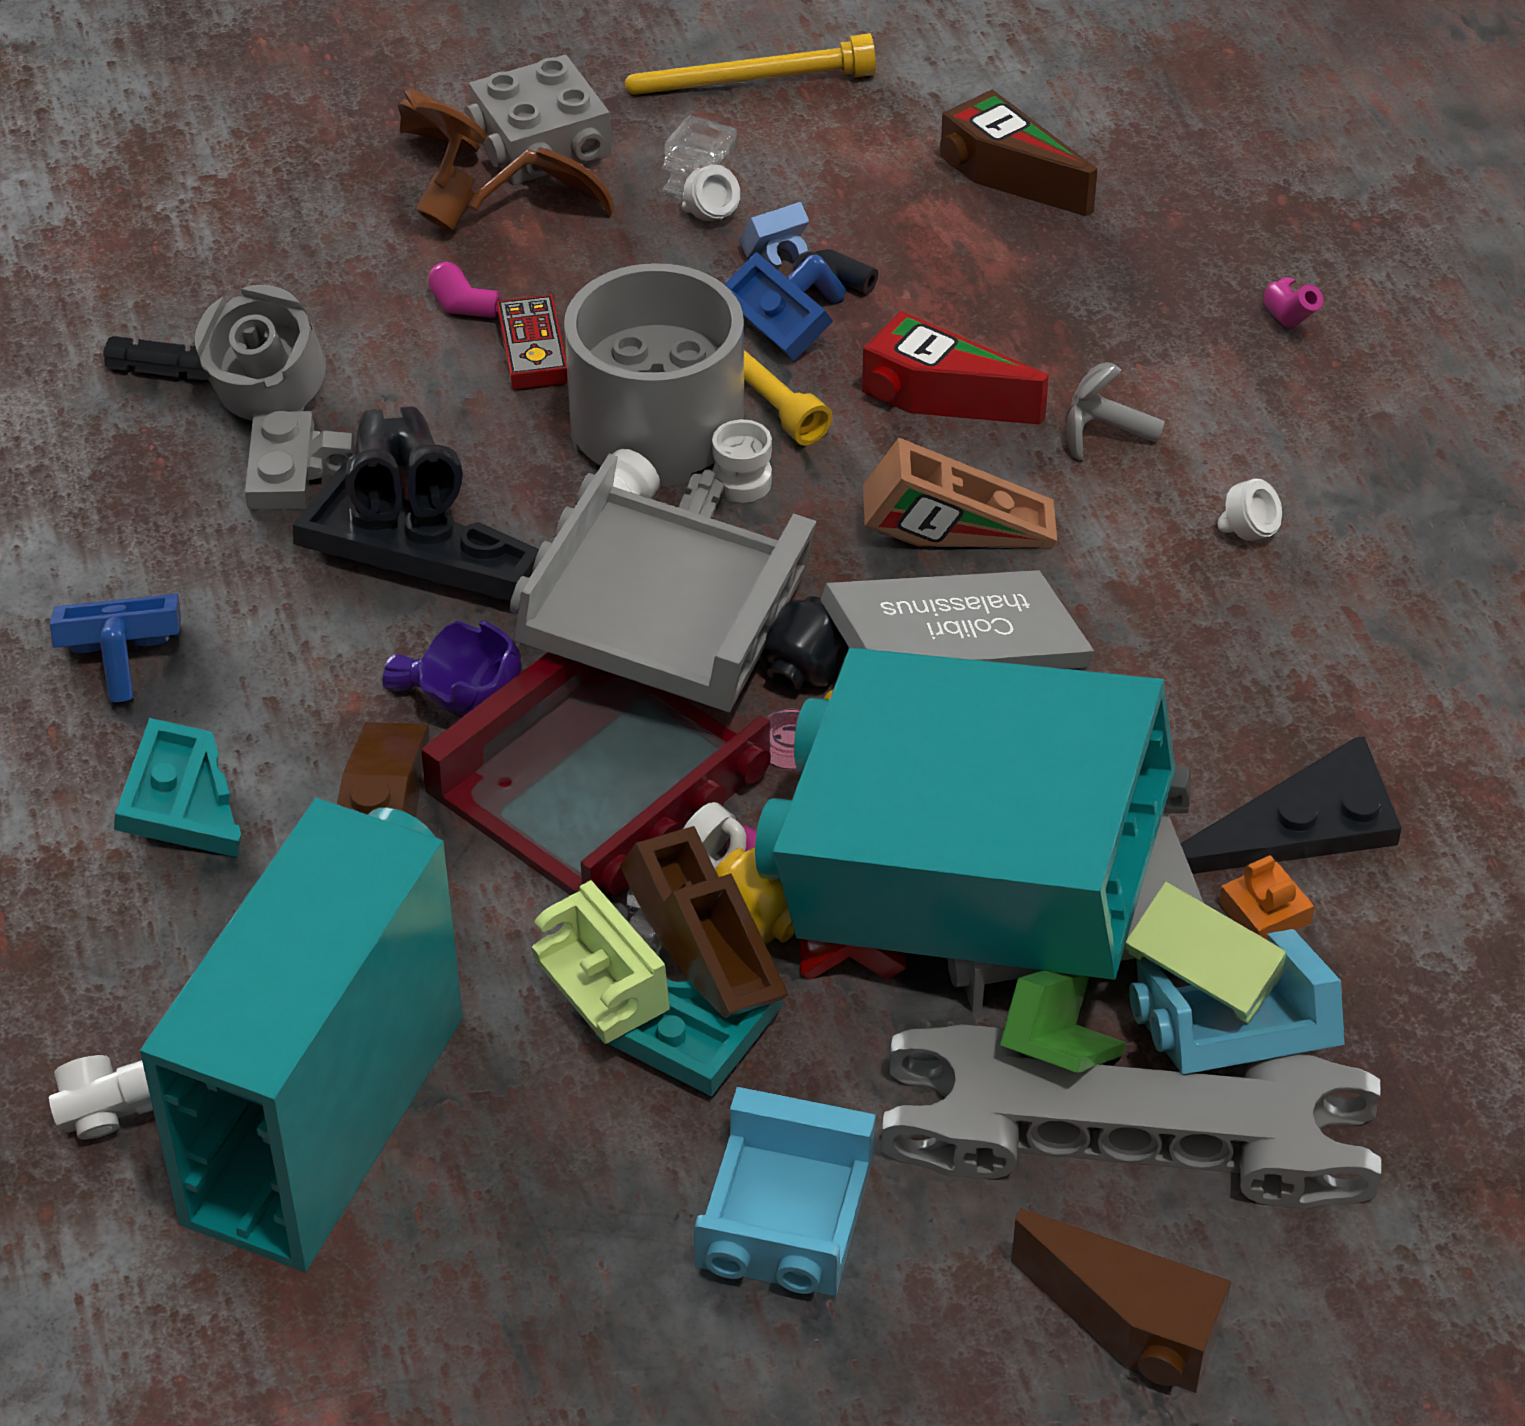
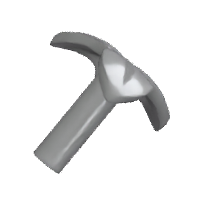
(1089, 405)

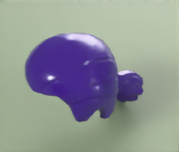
(459, 667)

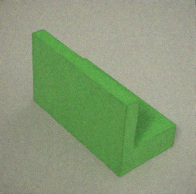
(1045, 1021)

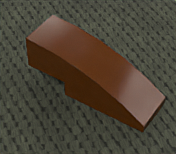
(703, 922)

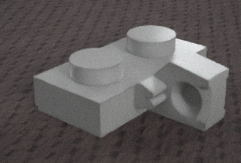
(287, 456)

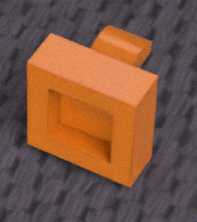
(1266, 899)

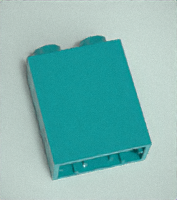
(973, 810)
(306, 1031)

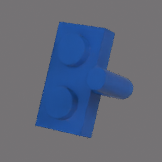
(780, 306)
(109, 625)

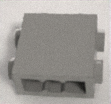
(537, 108)

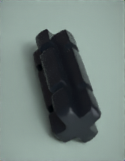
(153, 358)

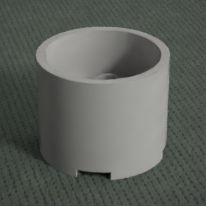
(654, 366)

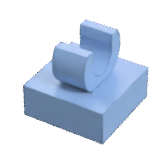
(776, 231)

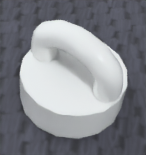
(711, 193)
(1251, 510)
(715, 827)

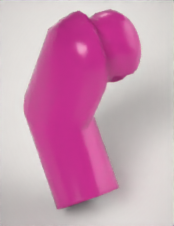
(456, 294)
(1291, 307)

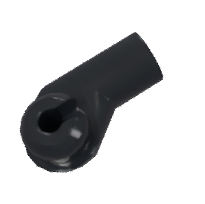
(848, 270)

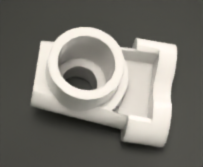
(95, 1097)

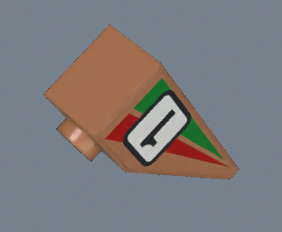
(951, 504)

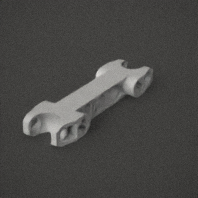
(1244, 1125)

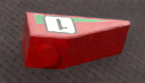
(949, 376)

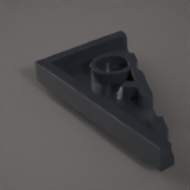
(1314, 813)

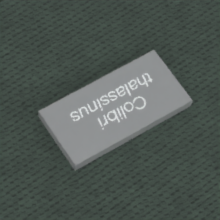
(962, 617)

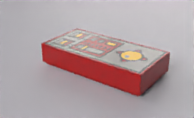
(532, 342)

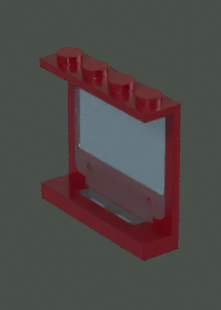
(586, 765)

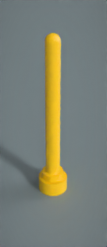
(852, 56)
(801, 414)

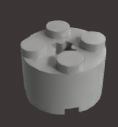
(260, 352)

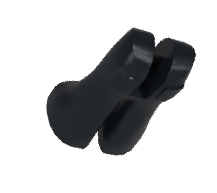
(383, 445)

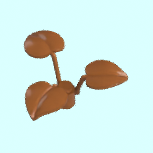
(451, 188)

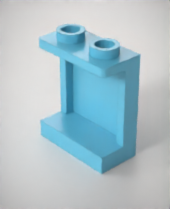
(1204, 1034)
(787, 1192)

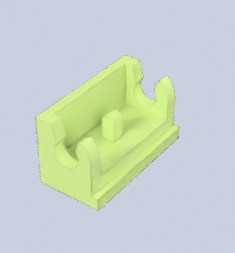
(1208, 951)
(601, 964)

